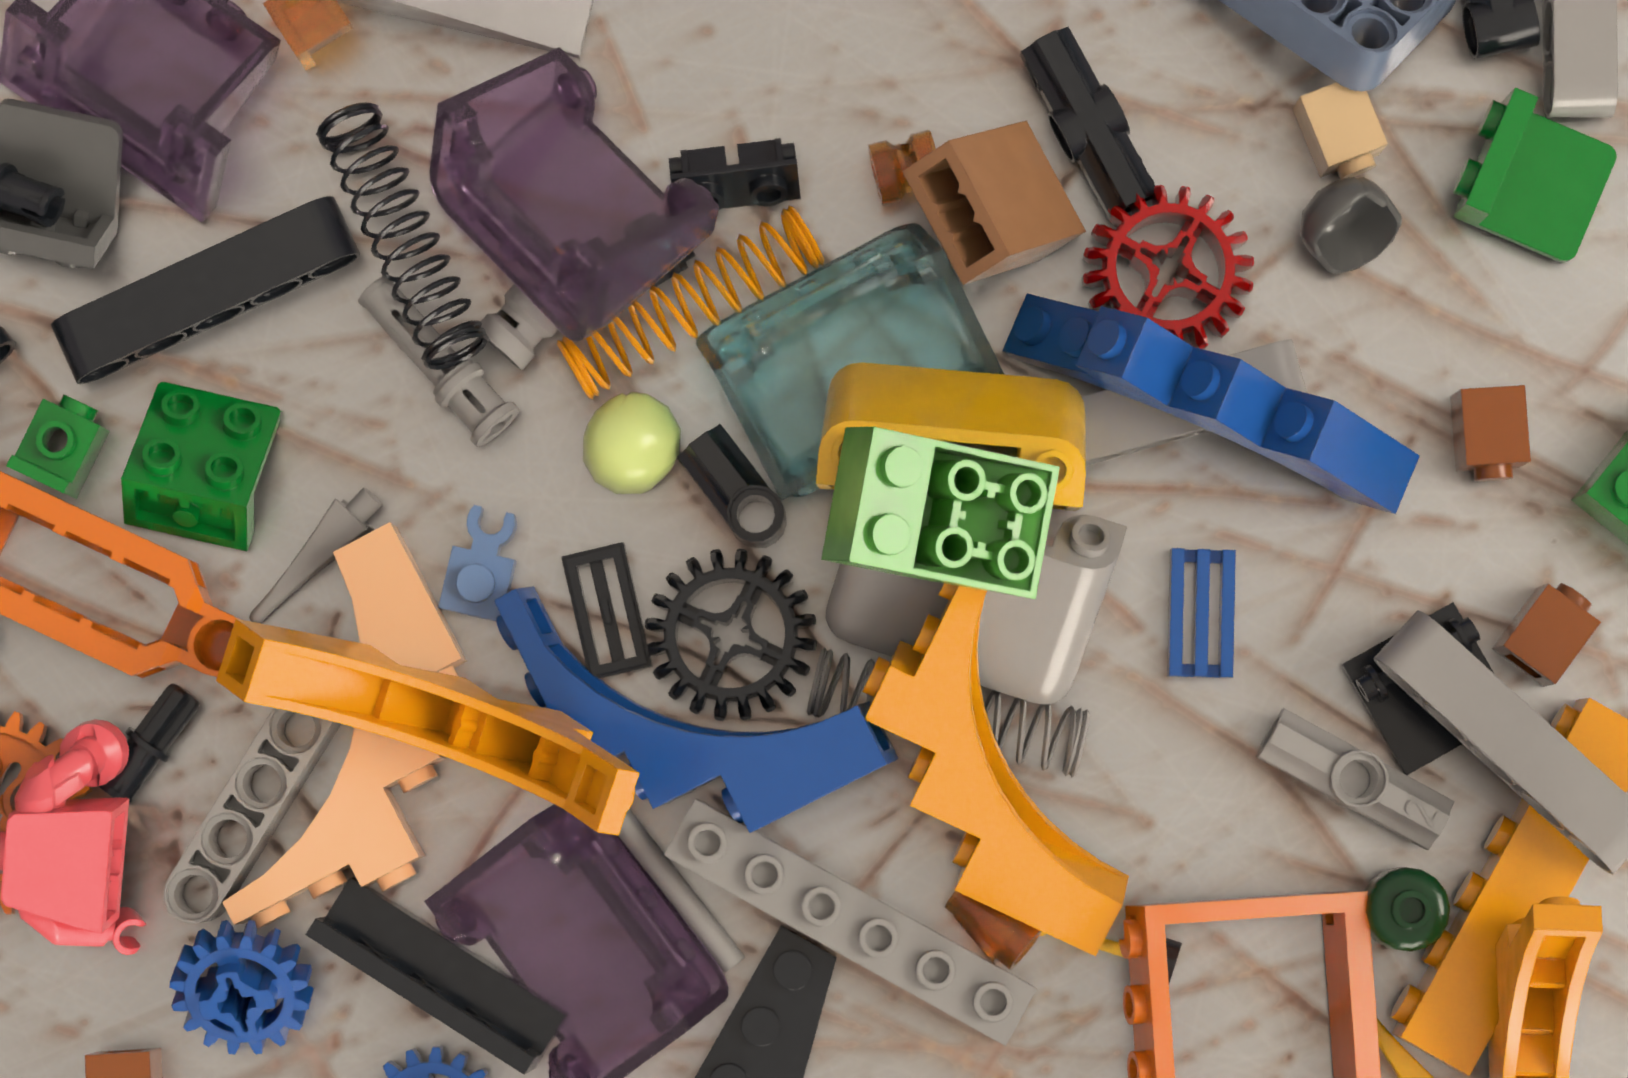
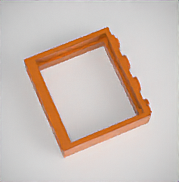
(1347, 974)

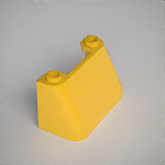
(1029, 413)

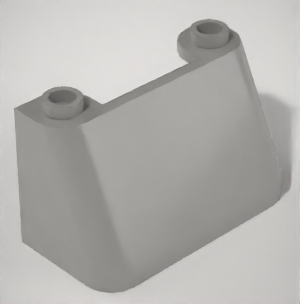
(1023, 643)

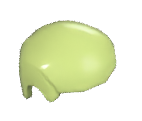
(631, 443)

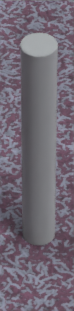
(679, 893)

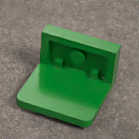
(1533, 179)

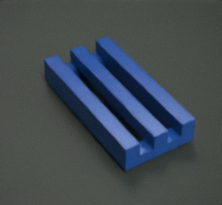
(1203, 559)

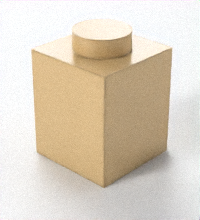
(1340, 130)

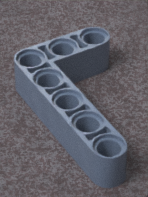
(1347, 39)

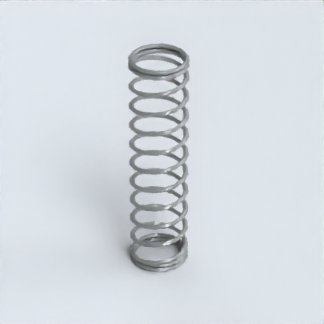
(1078, 721)

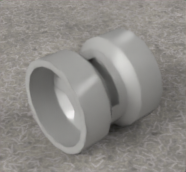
(517, 328)

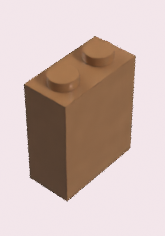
(993, 201)

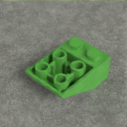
(940, 512)

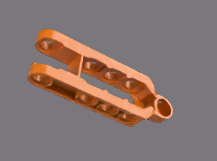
(195, 632)

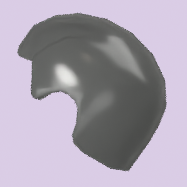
(1349, 224)

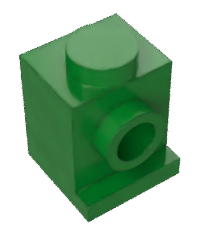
(67, 468)

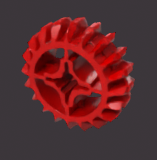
(1194, 285)

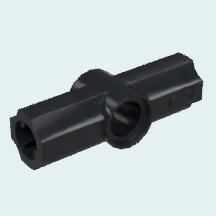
(1087, 120)

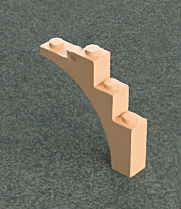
(361, 817)

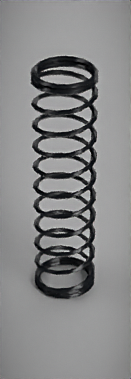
(337, 145)

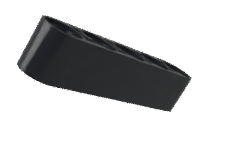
(205, 290)

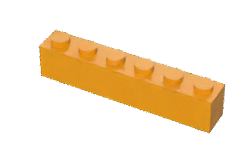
(1529, 861)

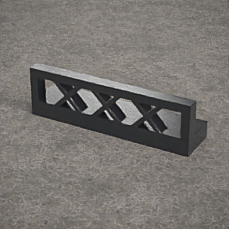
(439, 976)

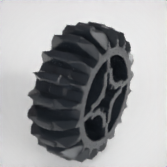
(681, 611)

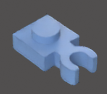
(479, 574)

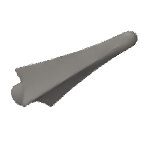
(337, 528)

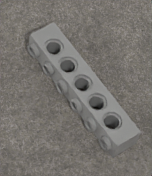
(850, 922)

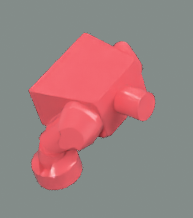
(68, 855)

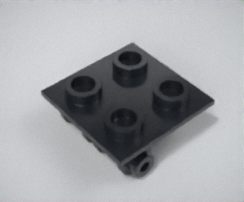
(1405, 725)

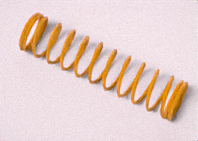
(795, 231)

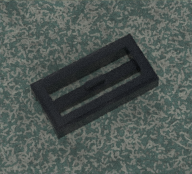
(595, 558)

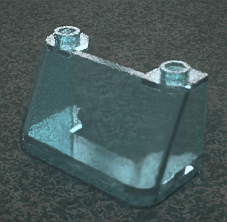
(872, 305)

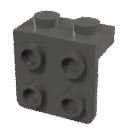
(71, 153)

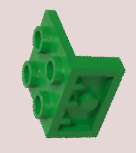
(198, 465)

